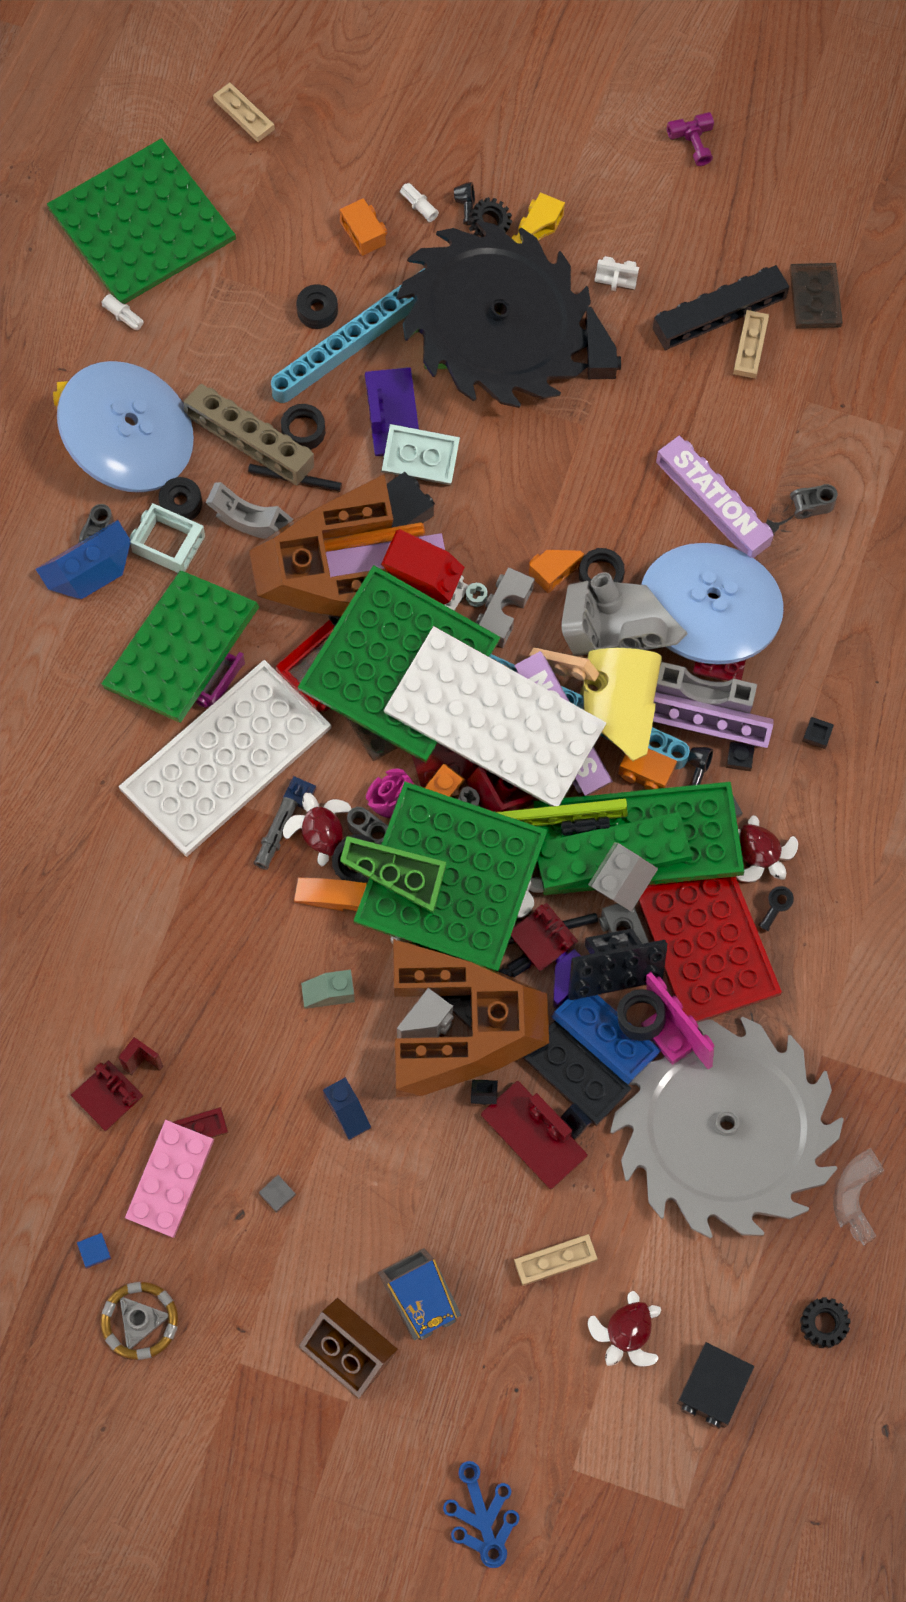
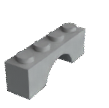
(731, 694)

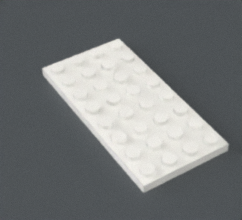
(495, 717)
(225, 757)

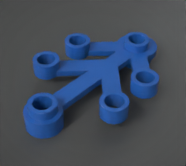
(483, 1519)

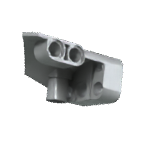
(616, 616)

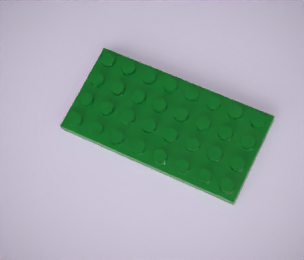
(707, 820)

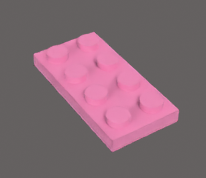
(169, 1178)

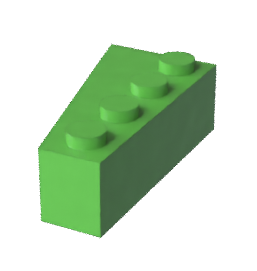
(402, 872)

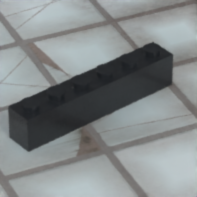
(720, 307)

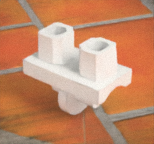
(617, 274)

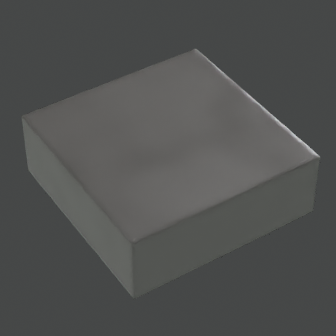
(277, 1193)

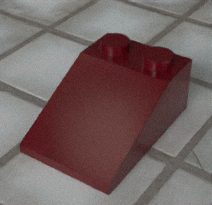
(497, 793)

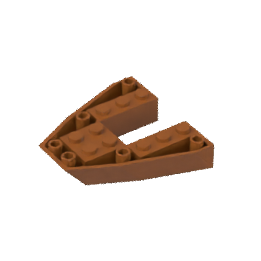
(293, 561)
(505, 1016)

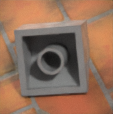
(623, 876)
(427, 1018)

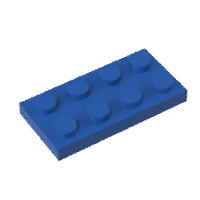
(597, 1028)

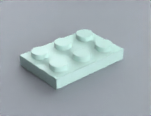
(420, 454)

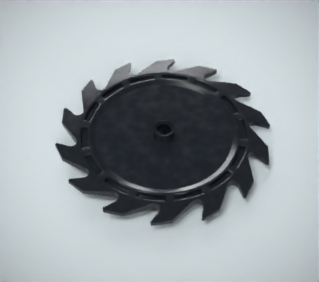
(460, 322)

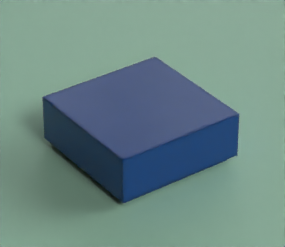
(94, 1250)

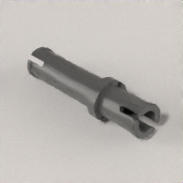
(271, 841)

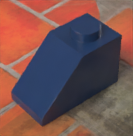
(346, 1108)

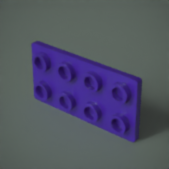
(390, 402)

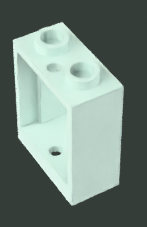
(187, 550)

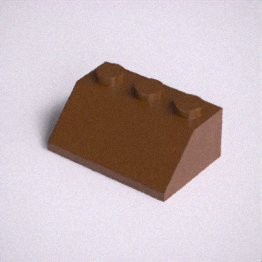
(348, 1347)

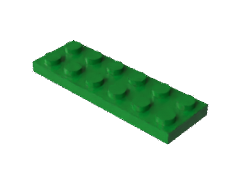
(577, 857)

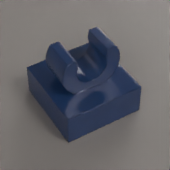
(297, 789)

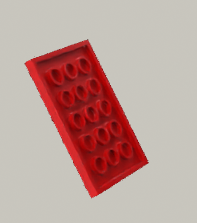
(712, 947)

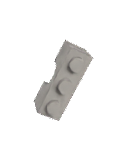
(512, 589)

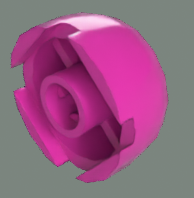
(385, 792)

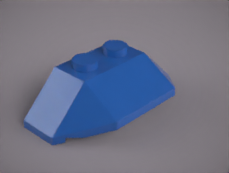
(88, 563)

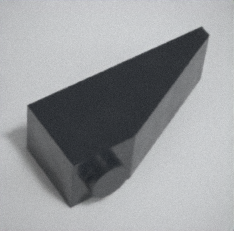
(601, 350)

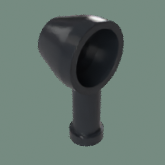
(465, 195)
(701, 759)
(775, 906)

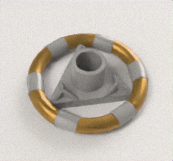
(139, 1320)

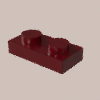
(207, 1123)

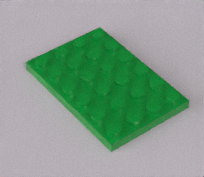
(180, 646)

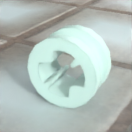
(481, 600)

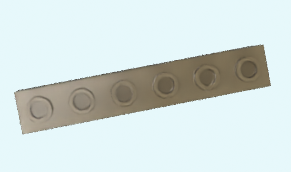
(249, 434)

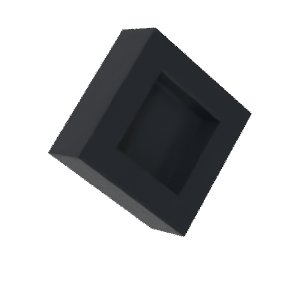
(818, 732)
(740, 756)
(484, 1092)
(576, 1120)

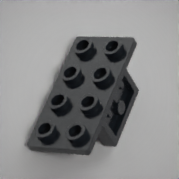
(615, 964)

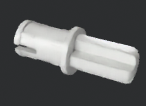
(419, 202)
(122, 312)

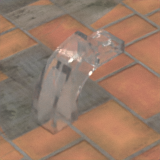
(846, 1194)

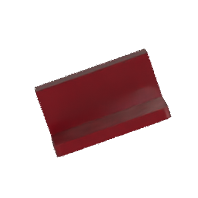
(134, 1055)

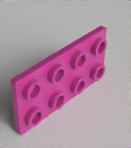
(680, 1031)

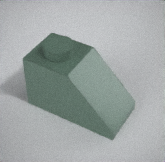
(328, 989)

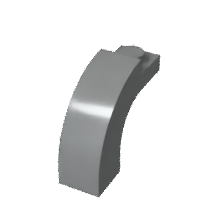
(246, 516)

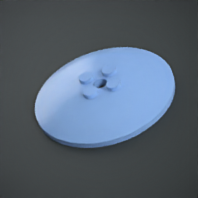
(109, 448)
(721, 628)

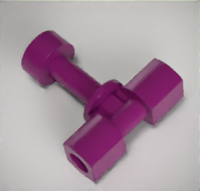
(692, 131)

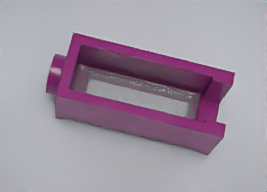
(221, 680)

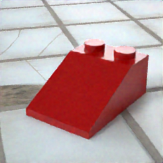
(423, 566)

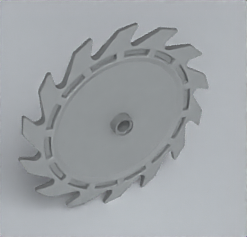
(736, 1169)

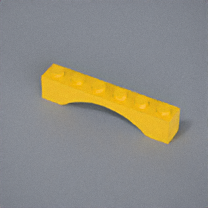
(543, 217)

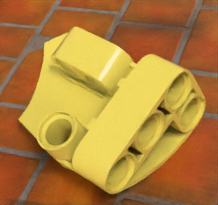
(624, 696)

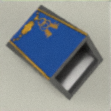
(420, 1294)

